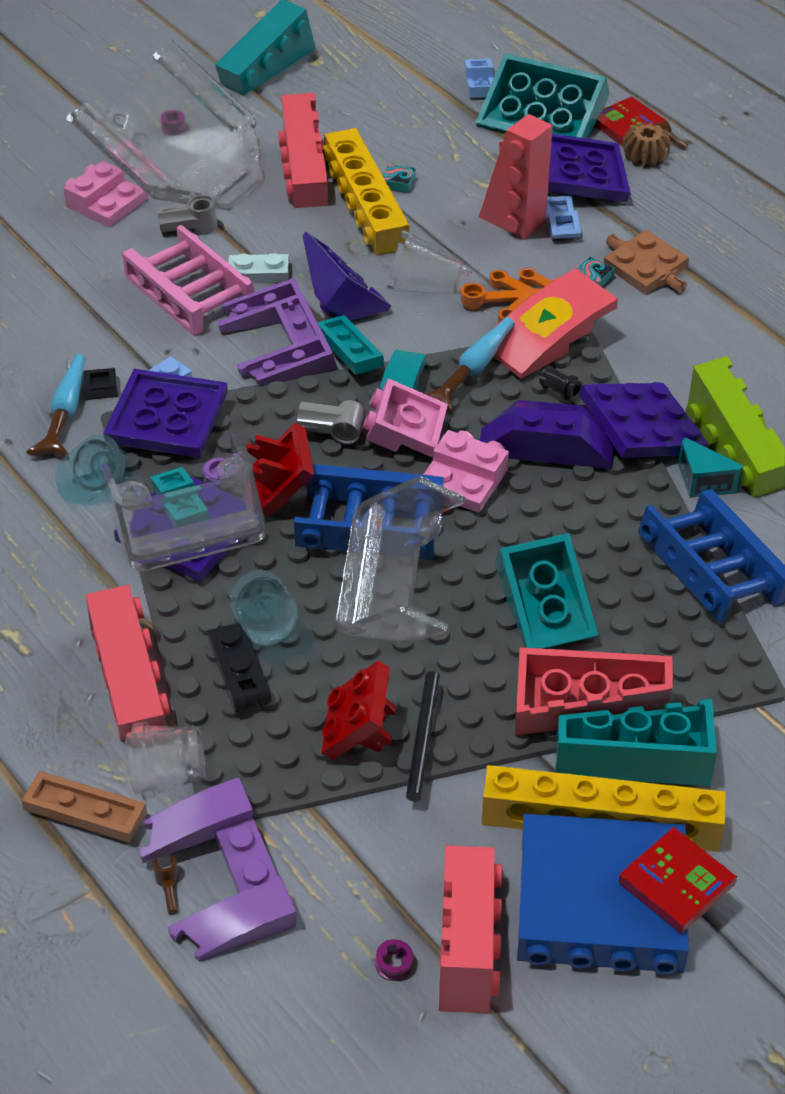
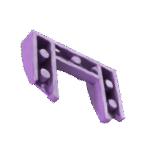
(285, 305)
(262, 897)

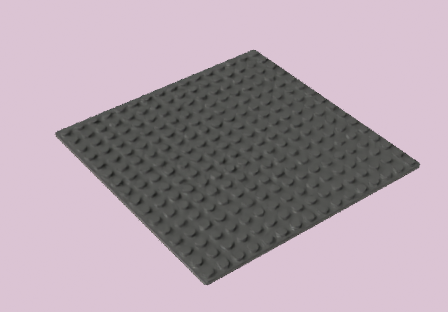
(630, 590)

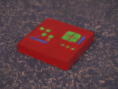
(619, 117)
(677, 879)

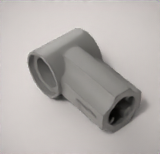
(196, 215)
(340, 421)

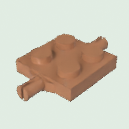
(647, 262)

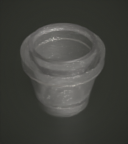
(163, 758)

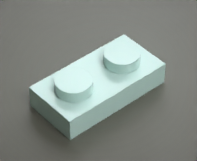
(262, 268)

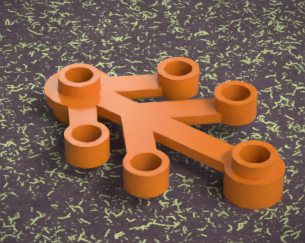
(474, 294)

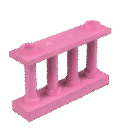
(176, 299)

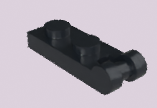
(238, 666)

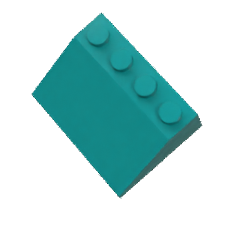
(546, 91)

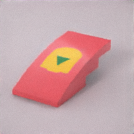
(552, 321)

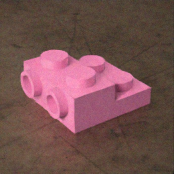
(103, 194)
(404, 418)
(469, 467)

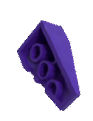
(338, 285)

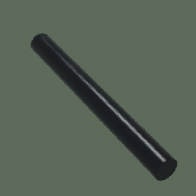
(423, 737)

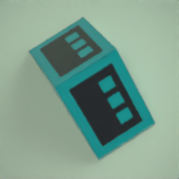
(707, 470)

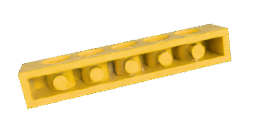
(364, 190)
(517, 792)

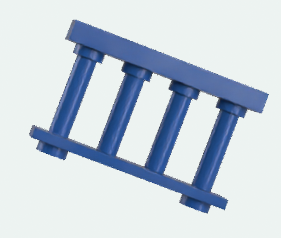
(352, 486)
(723, 531)

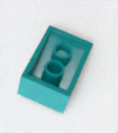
(546, 592)

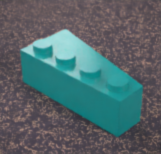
(267, 48)
(640, 745)

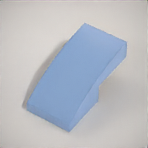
(478, 76)
(561, 218)

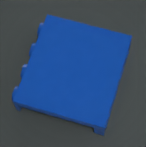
(577, 908)

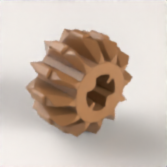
(646, 144)

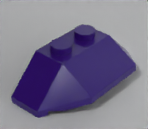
(550, 434)

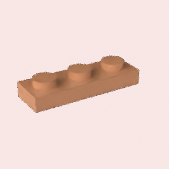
(84, 806)

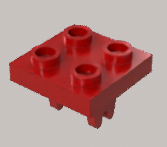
(281, 466)
(358, 713)

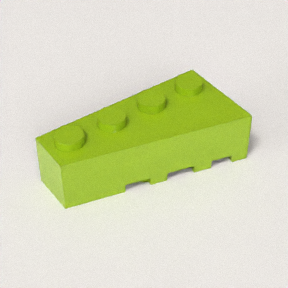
(735, 426)

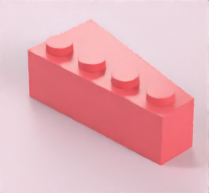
(302, 151)
(520, 179)
(125, 660)
(586, 681)
(467, 930)

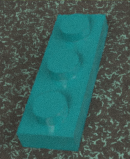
(351, 345)

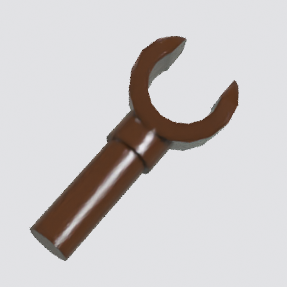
(666, 126)
(167, 879)

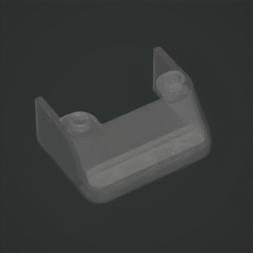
(188, 520)
(384, 562)

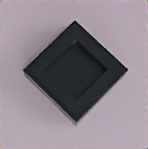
(100, 383)

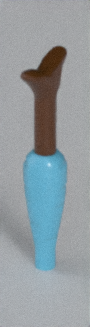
(473, 361)
(63, 406)

